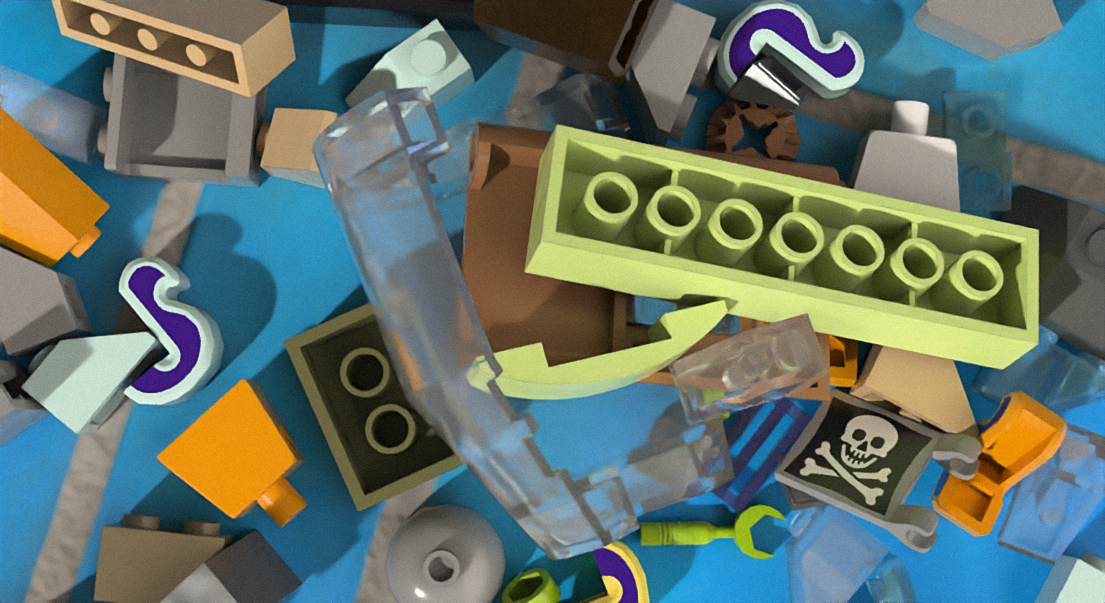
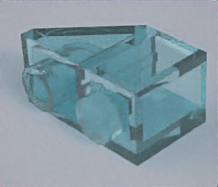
(1046, 375)

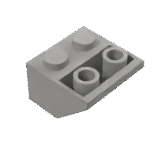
(669, 60)

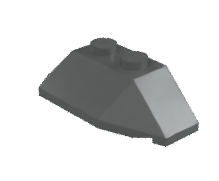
(1068, 265)

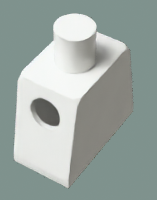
(908, 162)

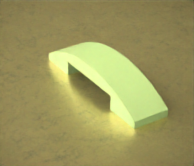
(529, 377)

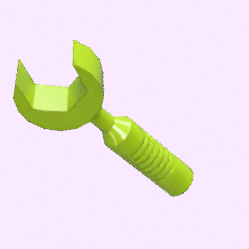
(704, 532)

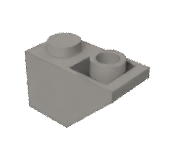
(990, 26)
(37, 306)

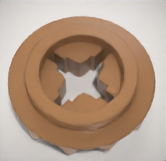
(726, 129)

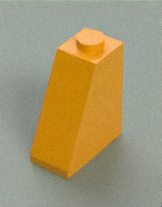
(41, 200)

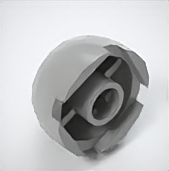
(445, 557)

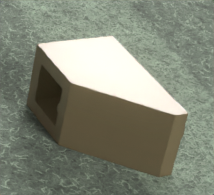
(149, 561)

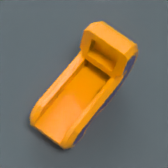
(1013, 445)

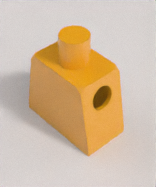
(240, 456)

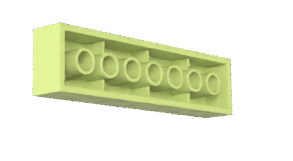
(783, 248)

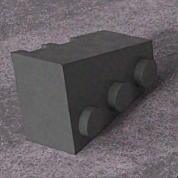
(239, 574)

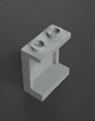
(178, 127)

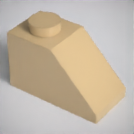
(288, 143)
(916, 388)

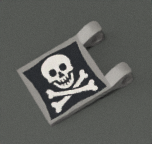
(871, 462)

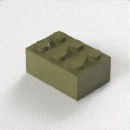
(363, 410)

